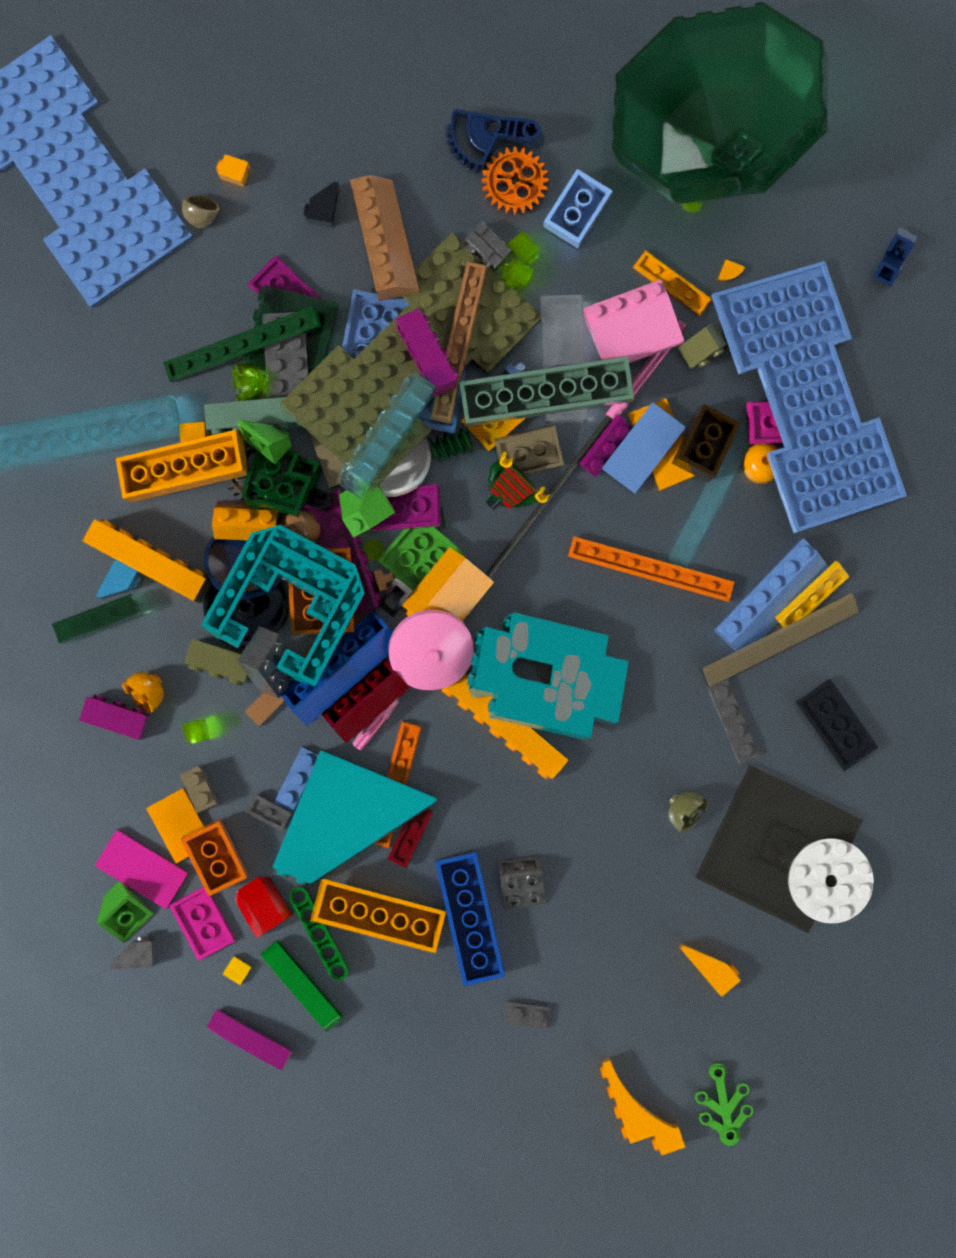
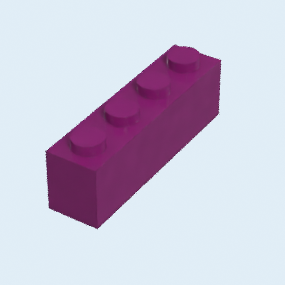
(426, 352)

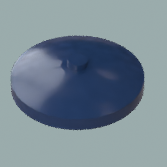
(219, 560)

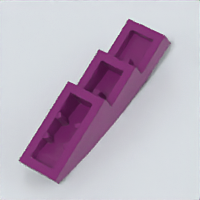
(249, 1039)

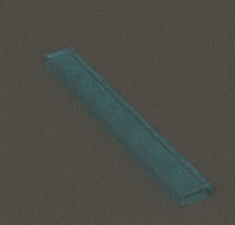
(710, 498)

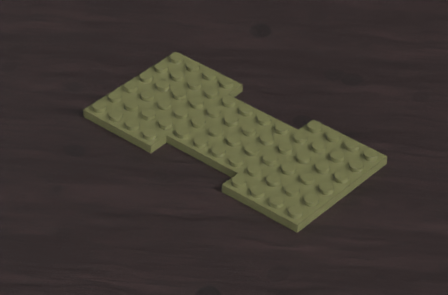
(348, 394)

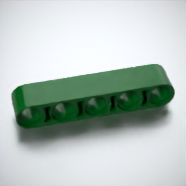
(319, 944)
(301, 985)

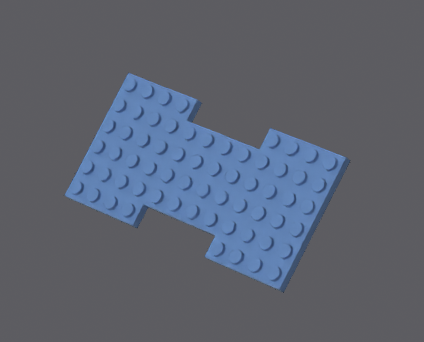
(106, 223)
(828, 456)

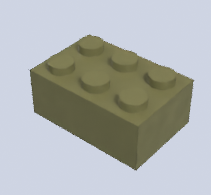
(215, 660)

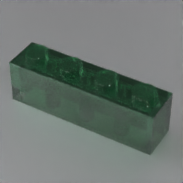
(96, 619)

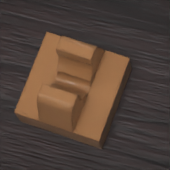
(381, 580)

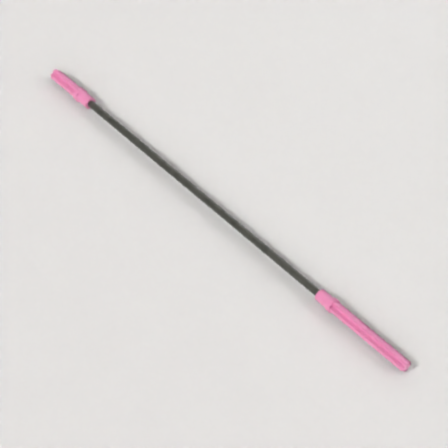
(616, 409)

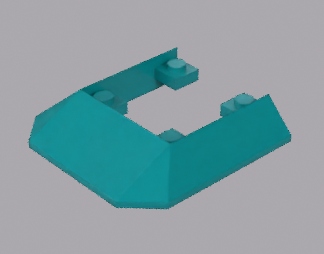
(305, 565)

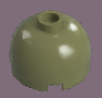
(686, 810)

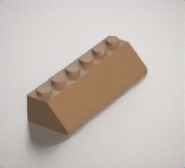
(384, 237)

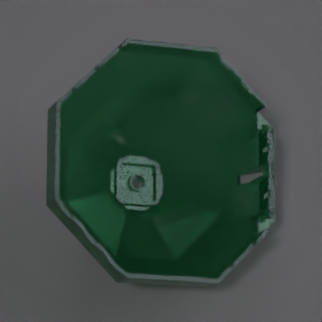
(716, 90)

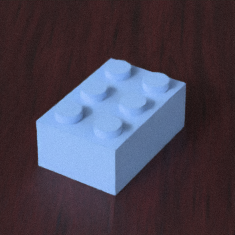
(577, 208)

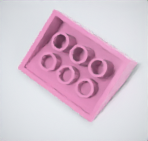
(634, 323)

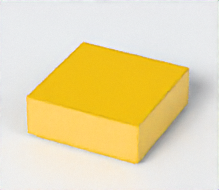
(237, 970)

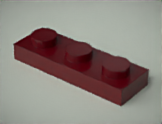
(409, 838)

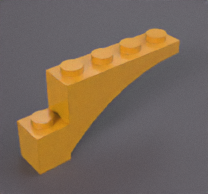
(637, 1120)

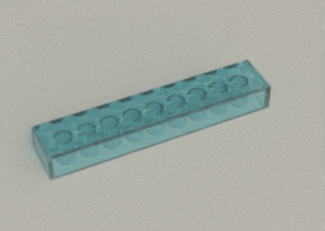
(89, 433)

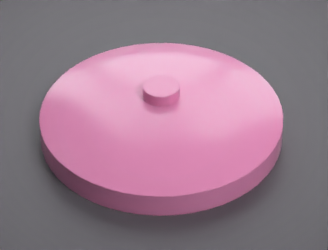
(431, 649)

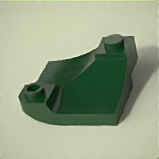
(282, 484)

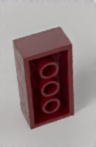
(365, 701)

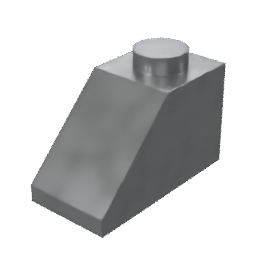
(137, 954)

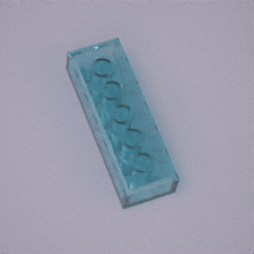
(387, 435)

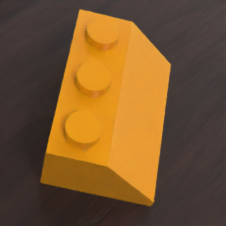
(239, 520)

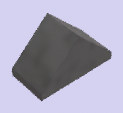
(395, 597)

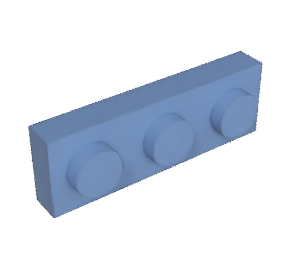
(296, 780)

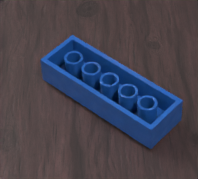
(350, 662)
(470, 918)

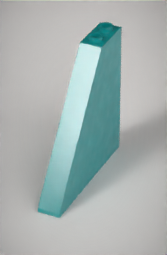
(343, 815)

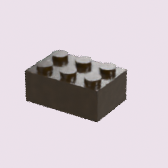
(706, 443)

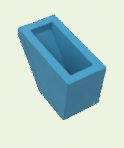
(118, 580)

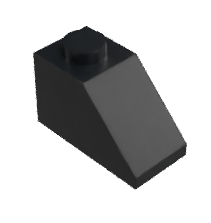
(323, 206)

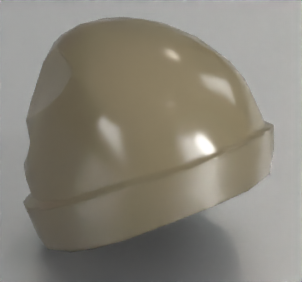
(199, 210)

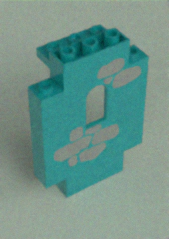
(582, 682)

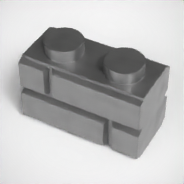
(487, 246)

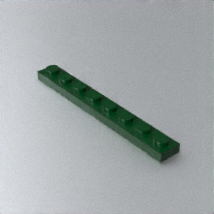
(242, 344)

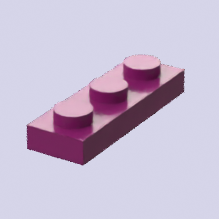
(605, 446)

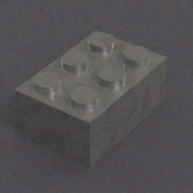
(261, 659)

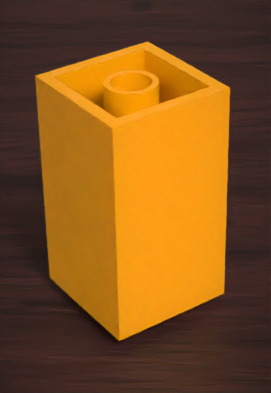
(449, 586)

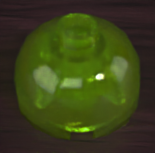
(248, 381)

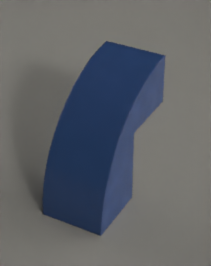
(895, 256)

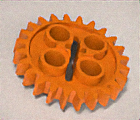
(520, 163)

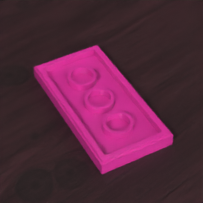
(141, 869)

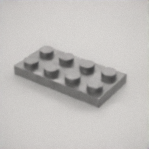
(285, 362)

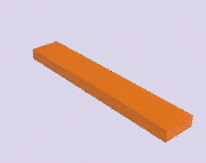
(402, 761)

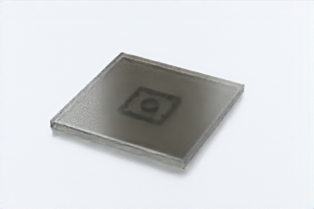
(761, 838)

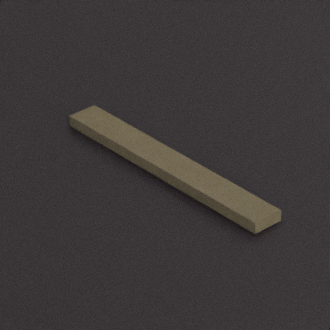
(781, 639)

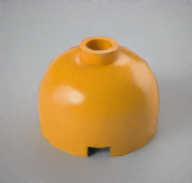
(756, 463)
(145, 689)

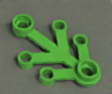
(724, 1107)

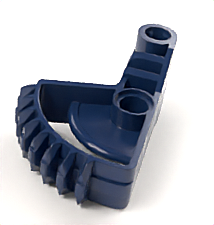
(486, 141)

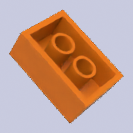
(214, 857)

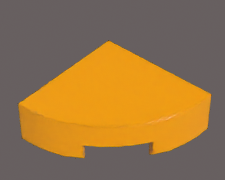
(730, 271)

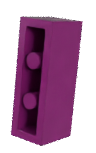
(114, 717)

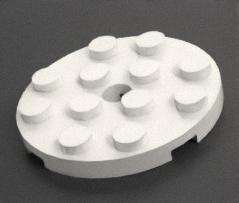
(852, 886)

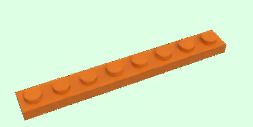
(651, 569)

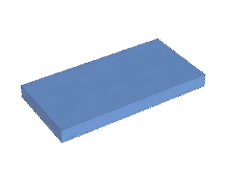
(643, 448)

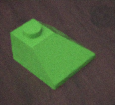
(265, 439)
(364, 513)
(122, 912)

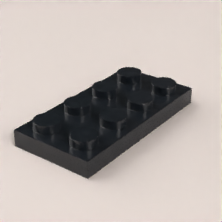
(836, 724)

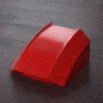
(262, 905)

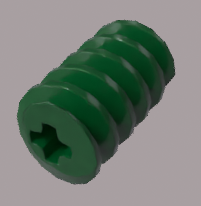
(450, 445)

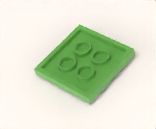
(415, 554)

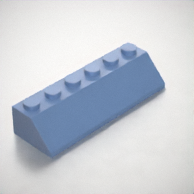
(784, 582)

